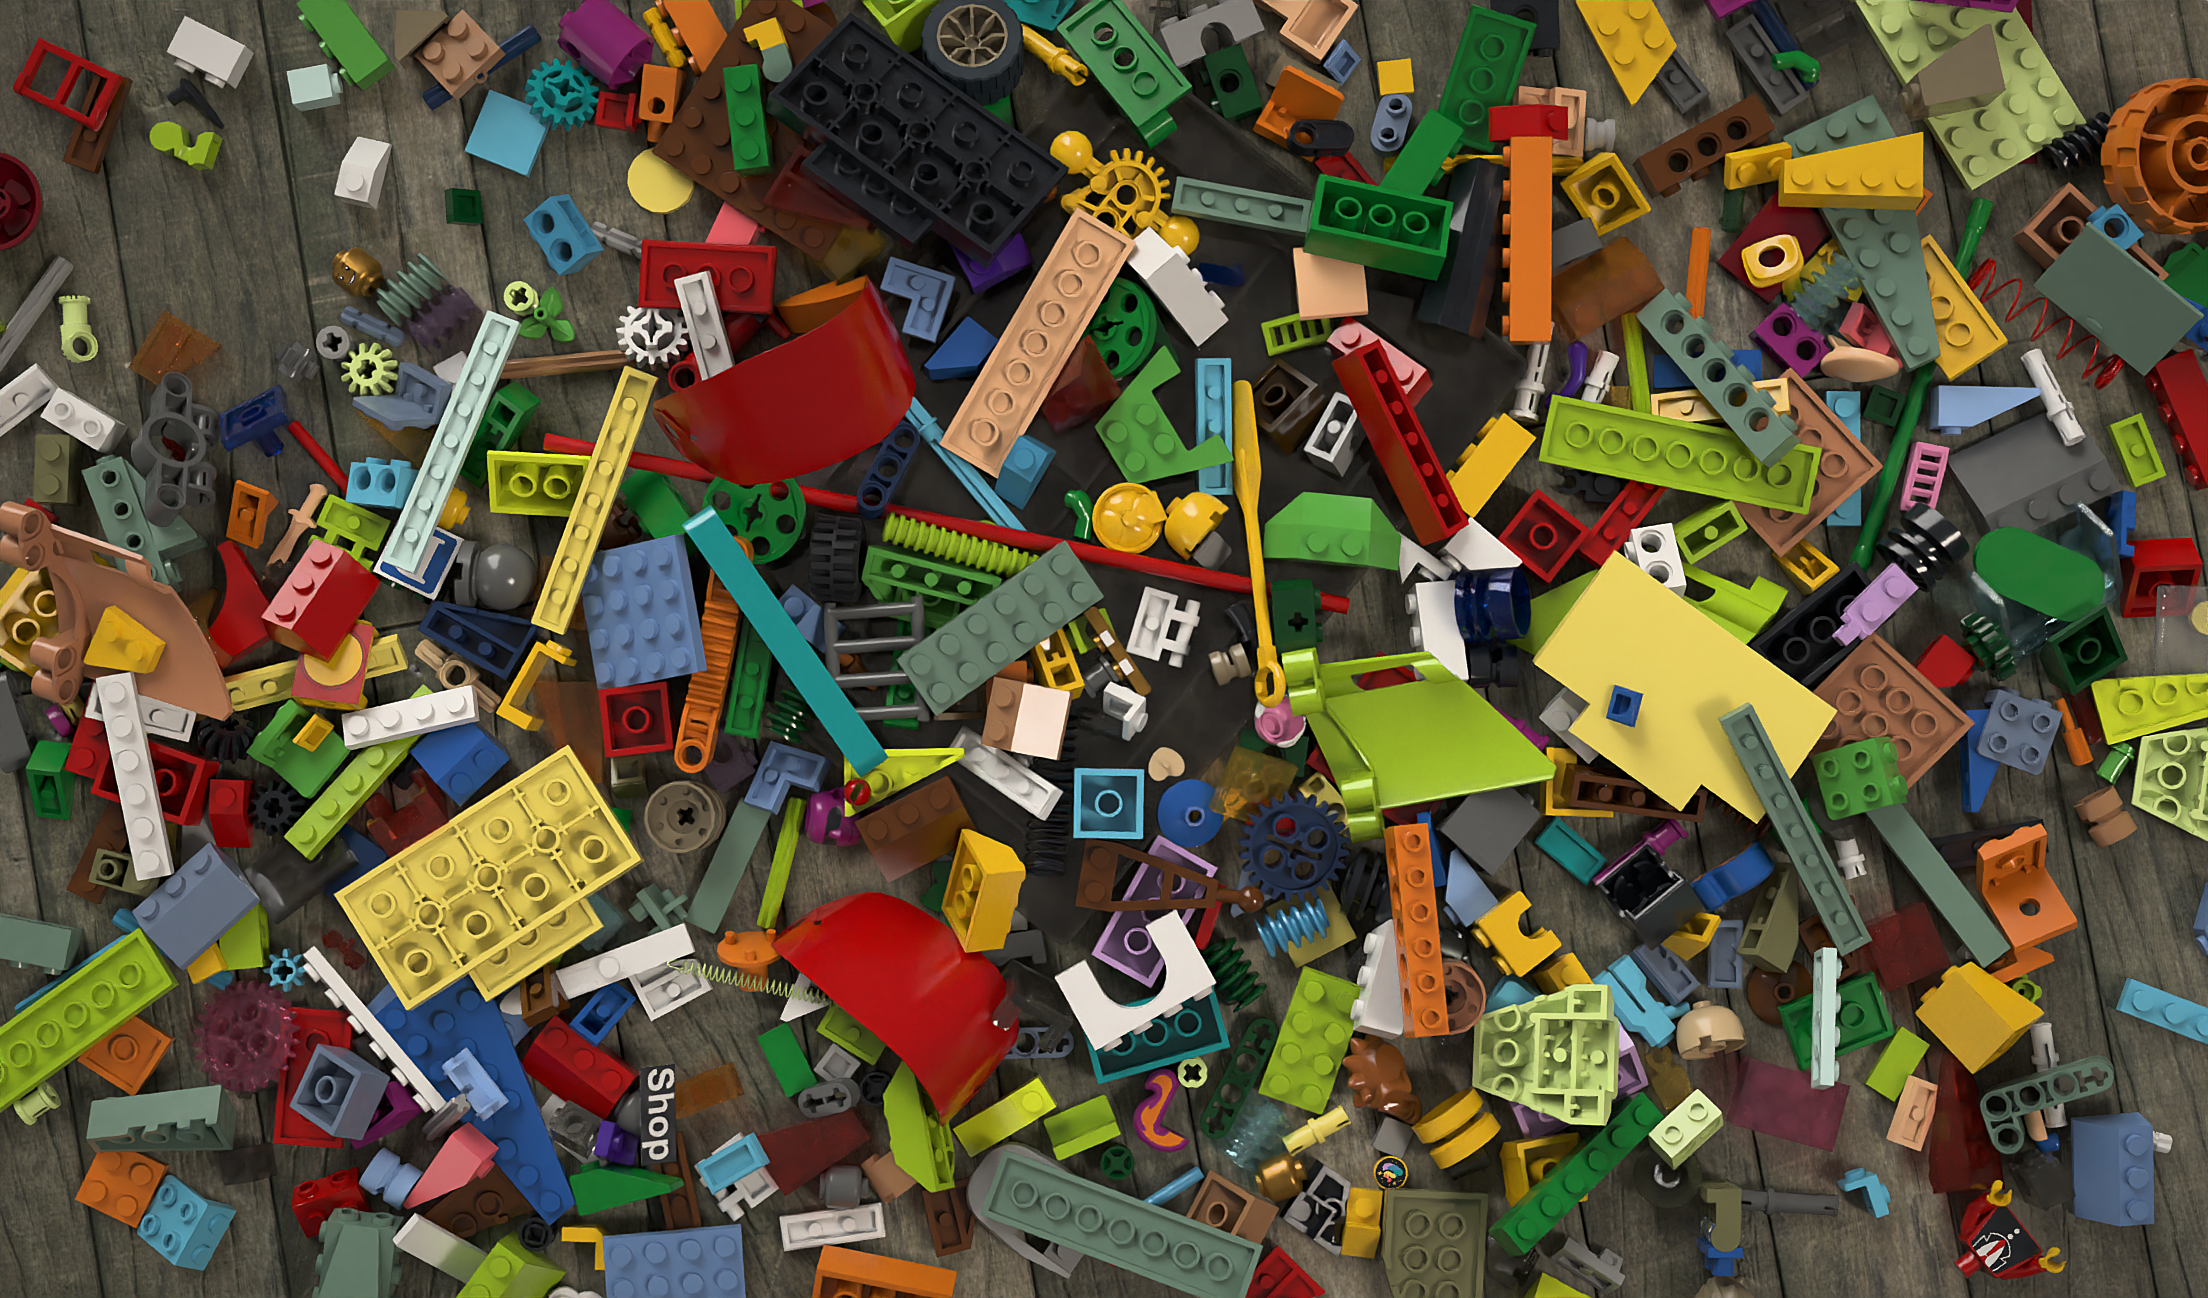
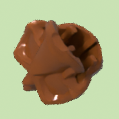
(1381, 1079)

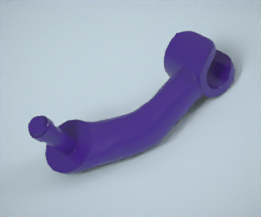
(1577, 358)

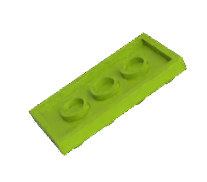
(1311, 1041)

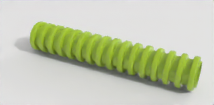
(954, 546)

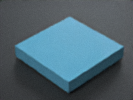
(507, 134)

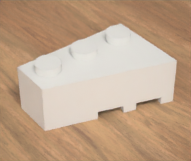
(1176, 286)
(1379, 1001)

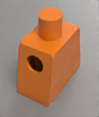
(659, 85)

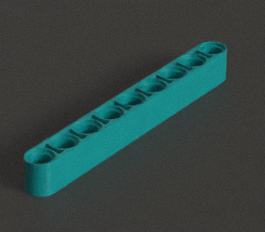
(785, 641)

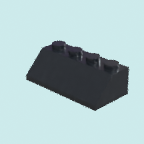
(1803, 638)

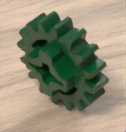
(1988, 646)

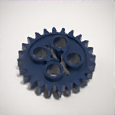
(1281, 873)

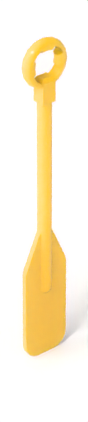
(1246, 483)

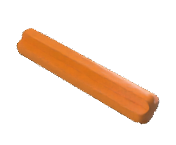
(1698, 269)

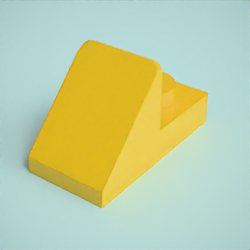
(1362, 1220)

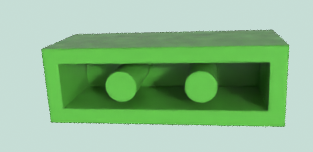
(347, 39)

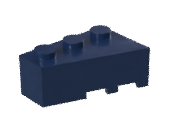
(485, 638)

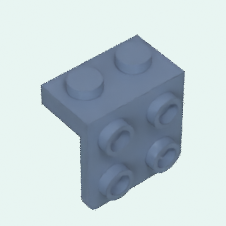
(417, 400)
(2018, 730)

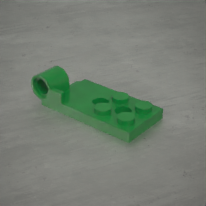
(1139, 89)

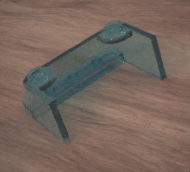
(2029, 628)

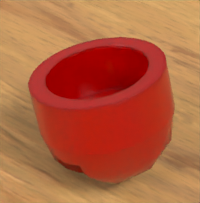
(863, 796)

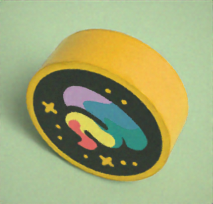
(1390, 1172)

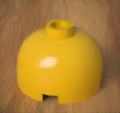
(1192, 521)

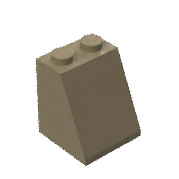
(1956, 81)

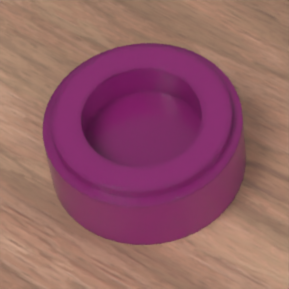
(60, 720)

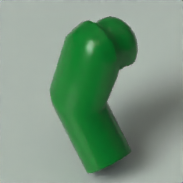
(1797, 59)

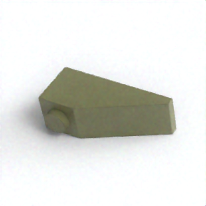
(1773, 924)

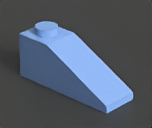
(1966, 406)

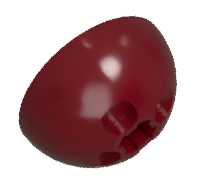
(22, 202)

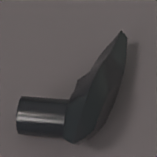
(189, 91)

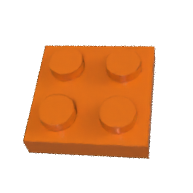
(129, 1054)
(122, 1184)

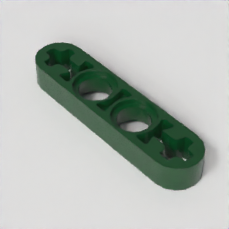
(1243, 1080)

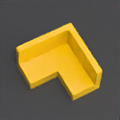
(1550, 800)

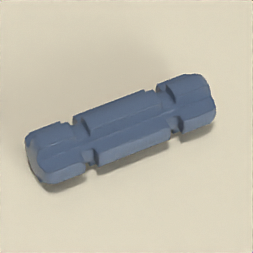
(373, 327)

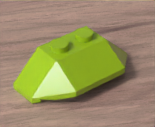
(916, 1135)

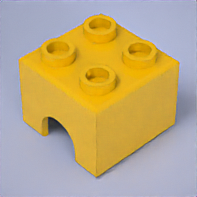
(1500, 932)

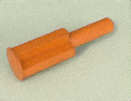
(2073, 737)

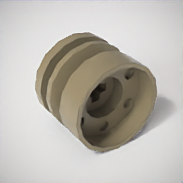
(666, 818)

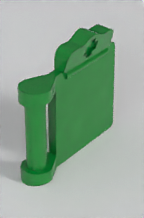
(2189, 272)

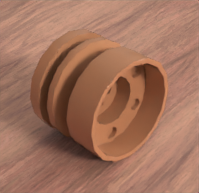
(1471, 997)

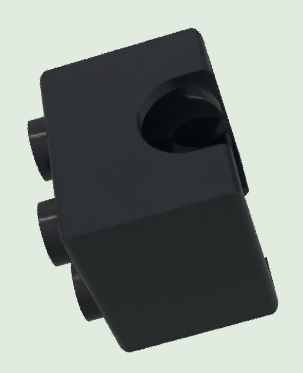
(1649, 897)

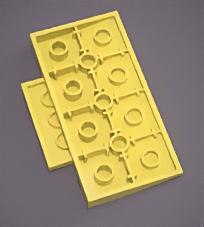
(1690, 674)
(494, 886)

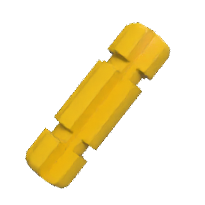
(665, 38)

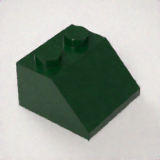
(2083, 651)

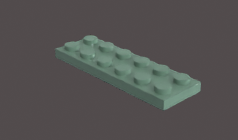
(999, 628)

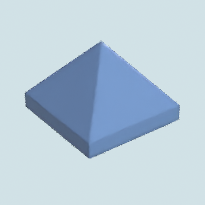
(1341, 62)

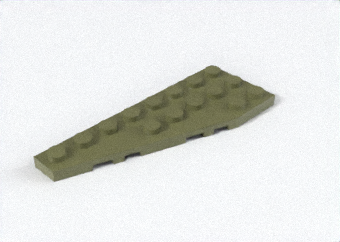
(1434, 1242)

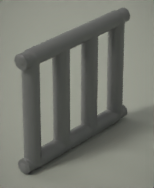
(834, 647)

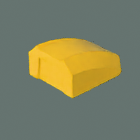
(1531, 1159)

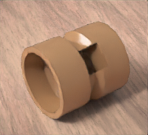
(2105, 817)

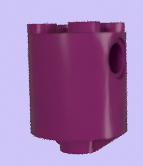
(606, 42)

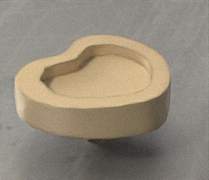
(1165, 763)

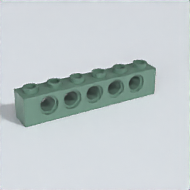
(1659, 319)

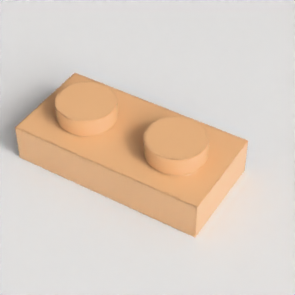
(1913, 1113)

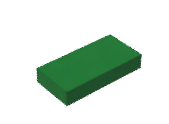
(787, 1059)

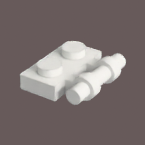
(1153, 622)
(752, 1188)

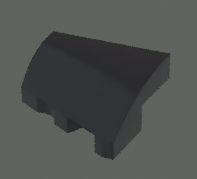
(1320, 1206)

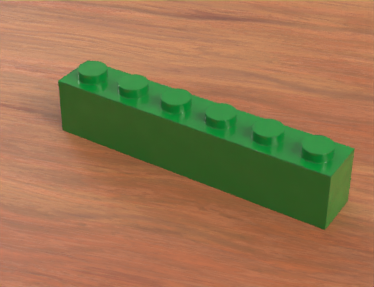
(1575, 1175)

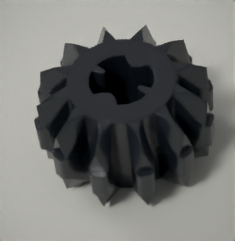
(226, 738)
(269, 817)

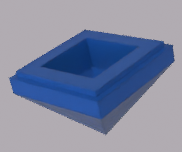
(1624, 706)

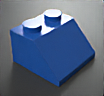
(460, 758)

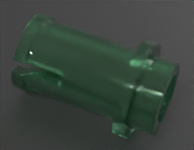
(1732, 214)

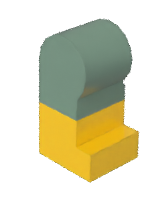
(774, 48)

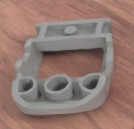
(1054, 1256)

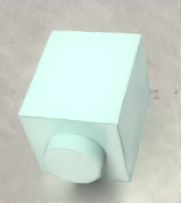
(314, 87)

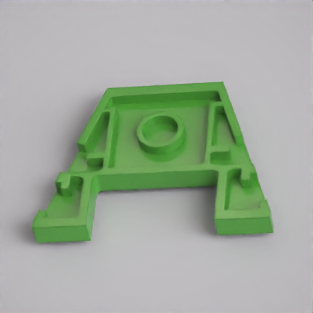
(1143, 436)

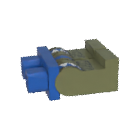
(1720, 1225)

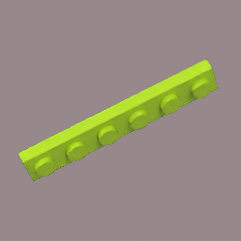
(350, 791)

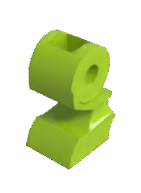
(176, 141)

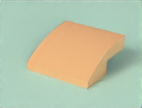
(1576, 104)
(1328, 287)

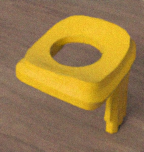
(1786, 272)

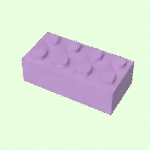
(1125, 938)

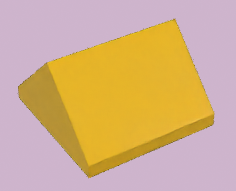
(1605, 193)

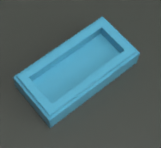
(733, 1163)

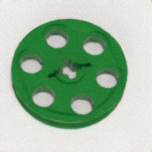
(1119, 336)
(768, 505)

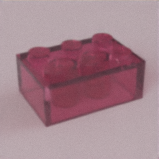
(1784, 1105)

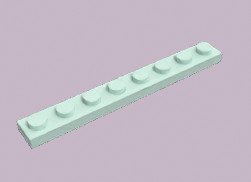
(451, 442)

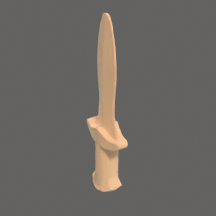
(300, 522)

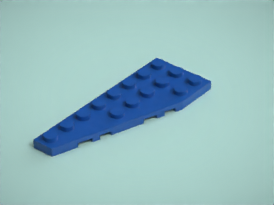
(464, 1019)

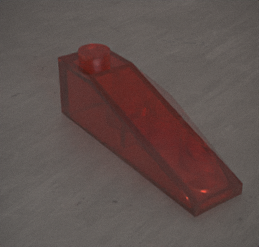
(1959, 1145)

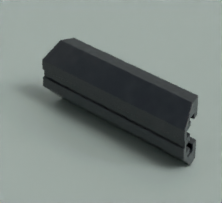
(1473, 252)

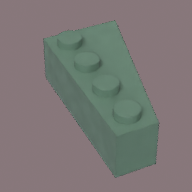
(163, 1121)

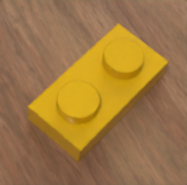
(1755, 165)

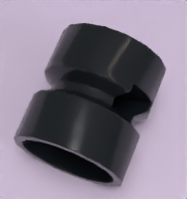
(1492, 666)

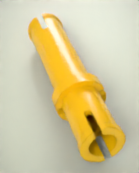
(1057, 59)

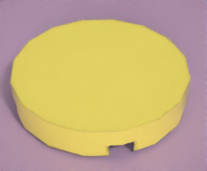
(658, 185)

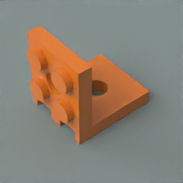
(2014, 874)

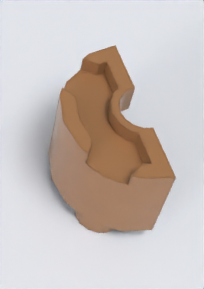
(886, 1177)

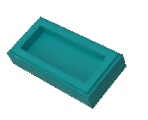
(1570, 850)

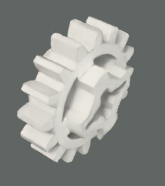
(665, 343)

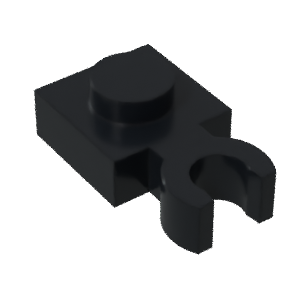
(1596, 487)

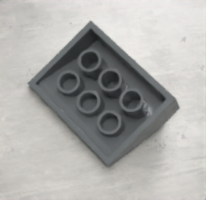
(2029, 476)

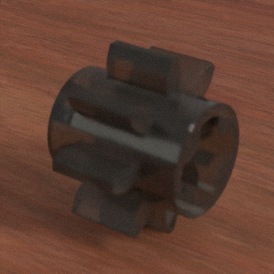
(275, 577)

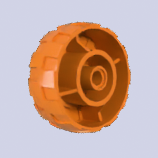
(2160, 156)

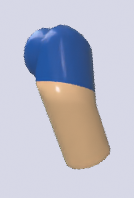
(2036, 1130)

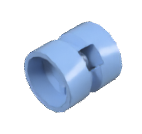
(390, 1178)

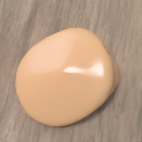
(1856, 363)

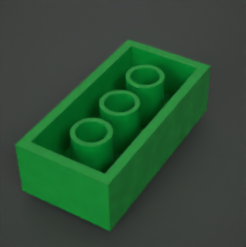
(1378, 227)

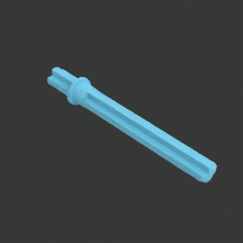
(961, 469)

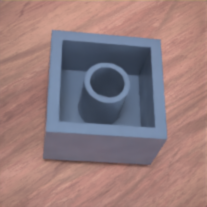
(339, 1092)

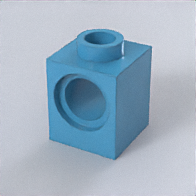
(2126, 230)

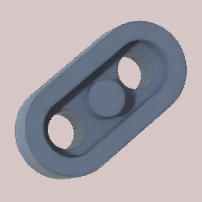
(1391, 122)

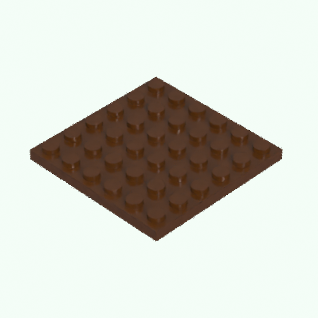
(700, 133)

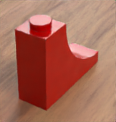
(240, 624)

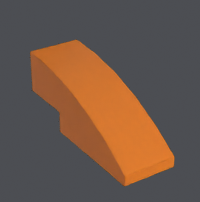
(819, 305)

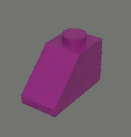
(392, 1113)

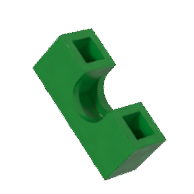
(747, 121)

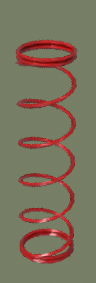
(2108, 372)

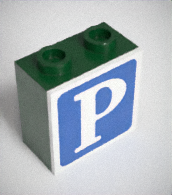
(434, 573)

